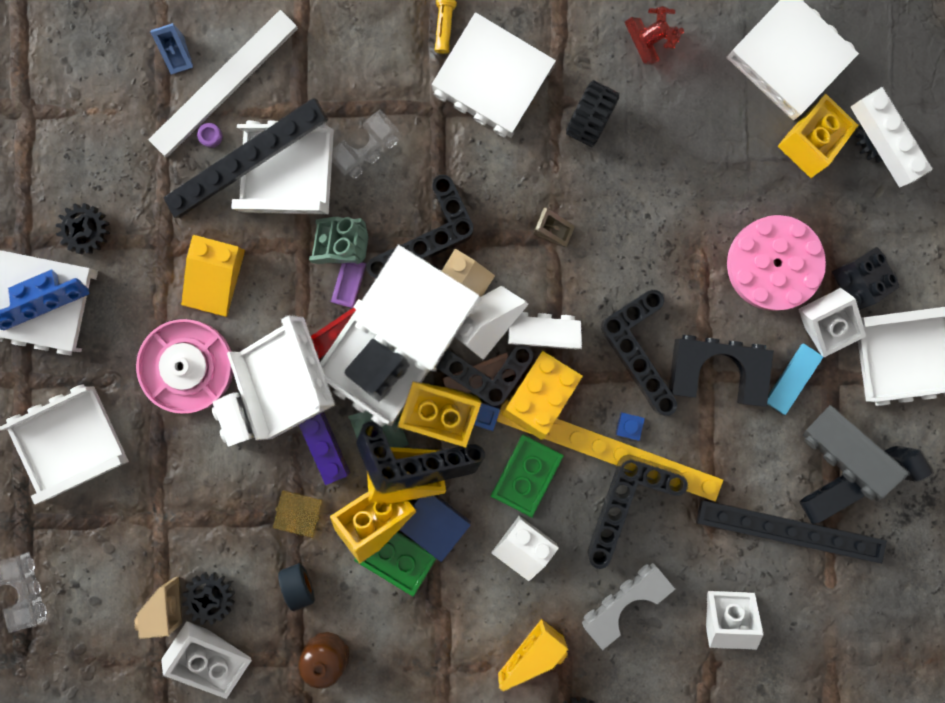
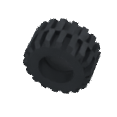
(592, 113)

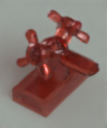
(646, 37)

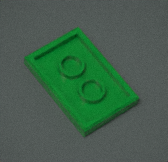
(527, 475)
(401, 563)

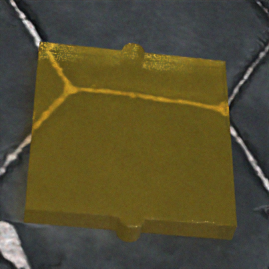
(297, 513)

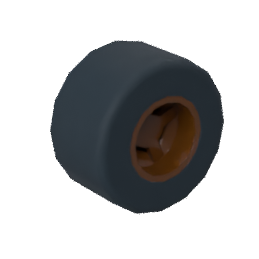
(296, 587)

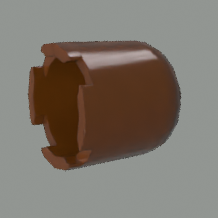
(323, 660)

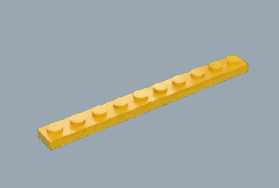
(612, 450)

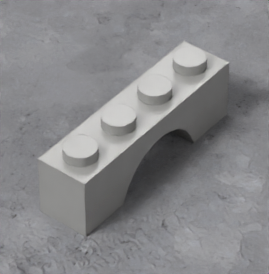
(648, 585)

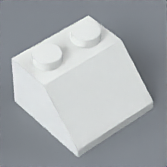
(833, 321)
(233, 419)
(525, 549)
(733, 620)

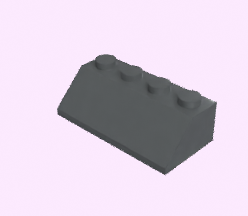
(854, 454)

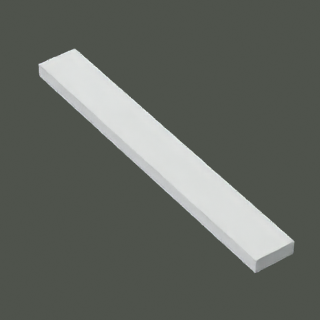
(223, 83)

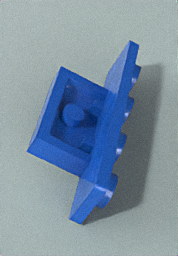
(38, 297)

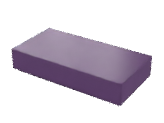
(348, 284)

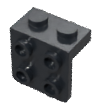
(867, 278)
(377, 369)

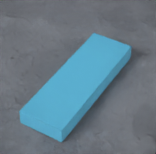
(793, 379)

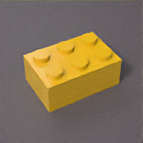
(542, 395)

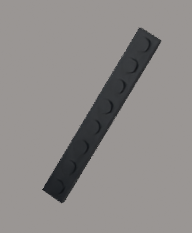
(246, 158)
(791, 531)

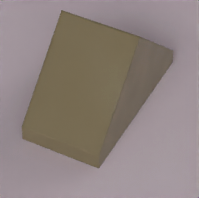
(554, 228)

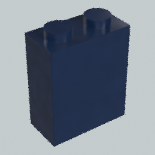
(435, 526)

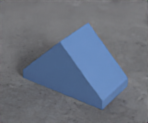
(172, 48)

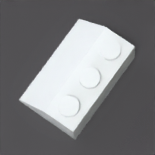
(545, 332)

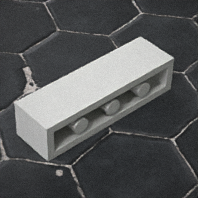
(891, 137)

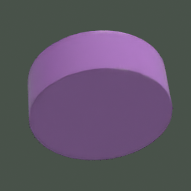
(209, 135)

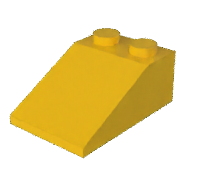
(818, 136)
(211, 275)
(440, 413)
(410, 493)
(370, 525)
(536, 655)

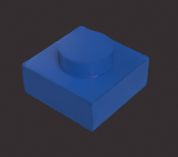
(487, 416)
(630, 426)

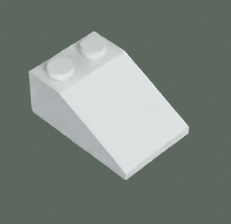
(490, 320)
(204, 661)

